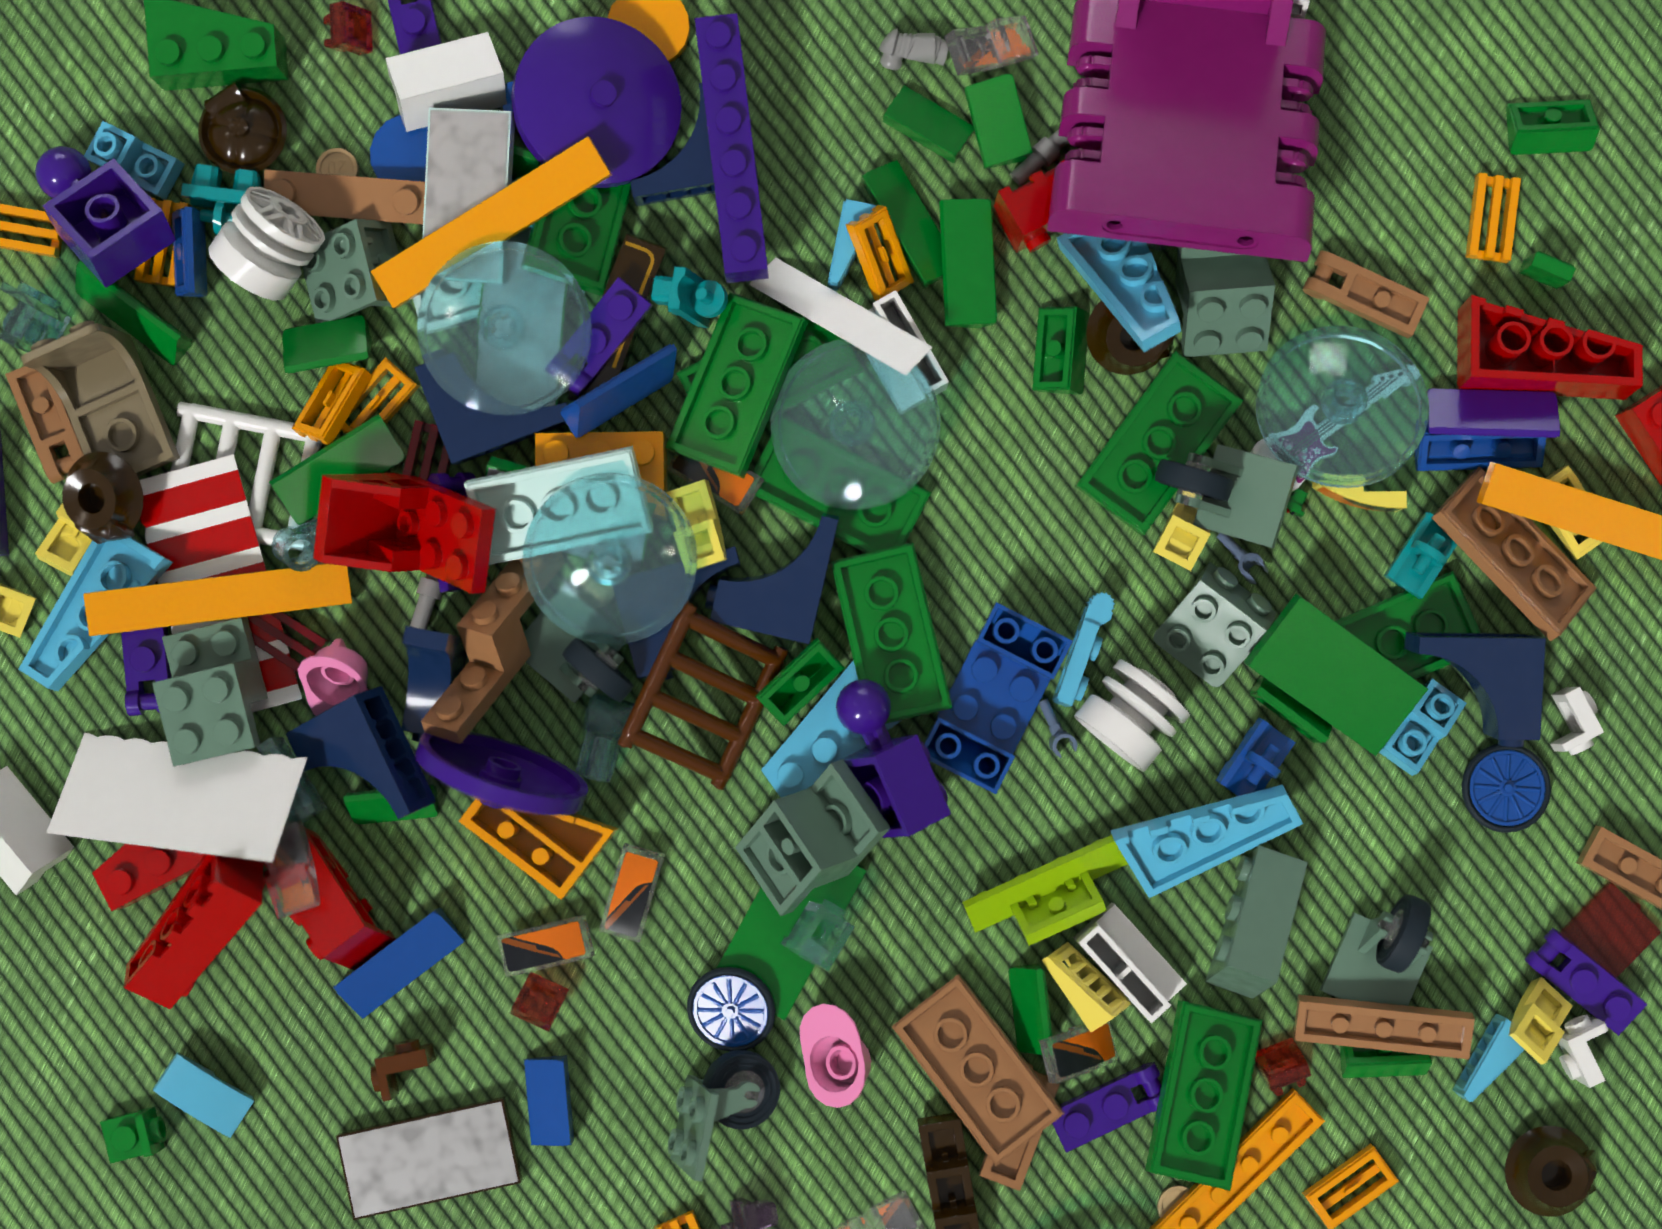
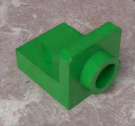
(134, 1134)

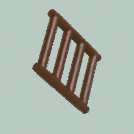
(652, 696)

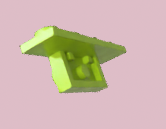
(1050, 895)

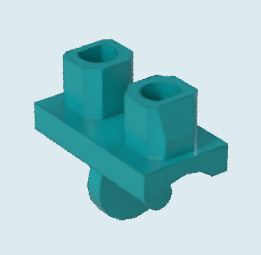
(206, 193)
(690, 296)
(1421, 557)

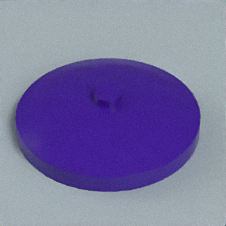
(599, 84)
(503, 774)

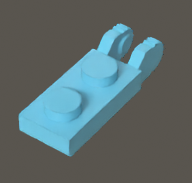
(1083, 648)

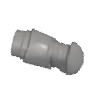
(916, 47)

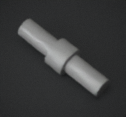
(1044, 153)
(429, 592)

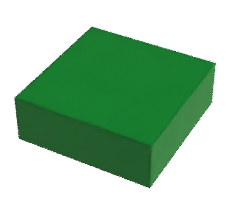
(1547, 270)

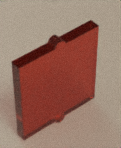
(1611, 929)

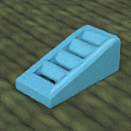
(844, 251)
(1490, 1058)

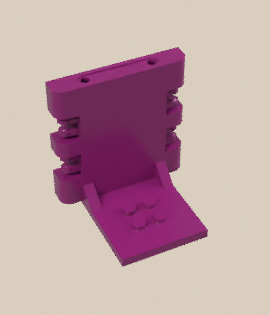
(1191, 125)

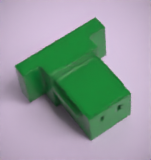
(1295, 502)

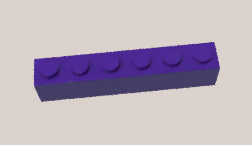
(731, 148)

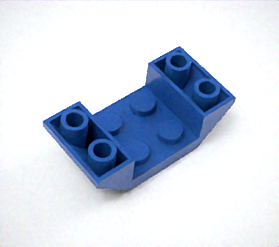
(995, 697)

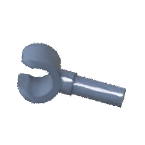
(1245, 559)
(1055, 728)

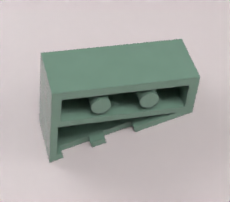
(1257, 922)

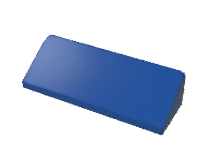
(620, 392)
(1471, 451)
(399, 963)

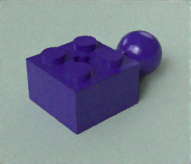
(101, 213)
(890, 769)

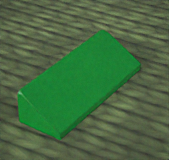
(911, 220)
(968, 262)
(132, 316)
(361, 451)

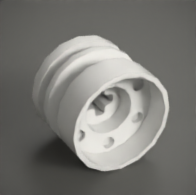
(266, 243)
(1132, 714)

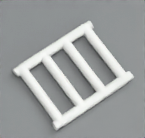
(231, 424)

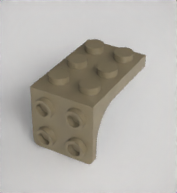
(106, 394)

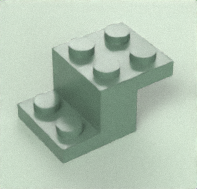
(1224, 302)
(210, 691)
(812, 837)

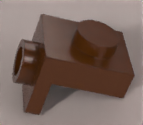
(406, 1056)

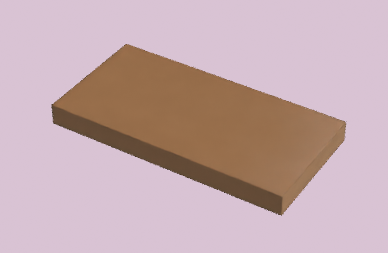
(1515, 557)
(978, 1069)

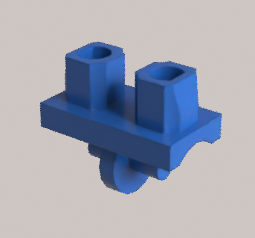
(1255, 759)

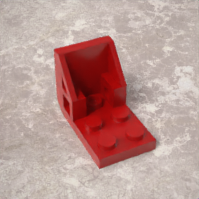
(404, 526)

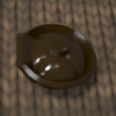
(242, 129)
(1116, 348)
(103, 497)
(1550, 1171)

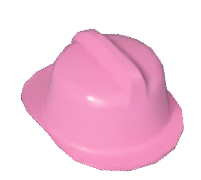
(332, 676)
(833, 1055)

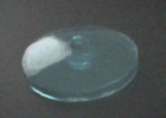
(504, 328)
(1342, 406)
(854, 427)
(610, 558)

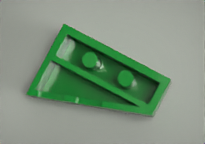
(210, 47)

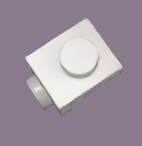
(1579, 714)
(1577, 1058)

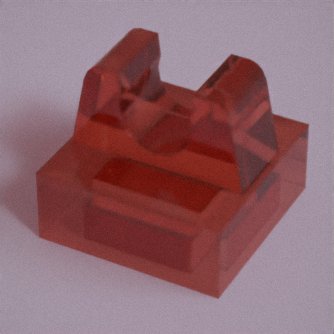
(349, 28)
(539, 1001)
(1282, 1065)

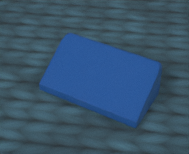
(189, 253)
(549, 1101)

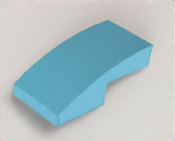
(148, 166)
(1423, 728)
(203, 1095)

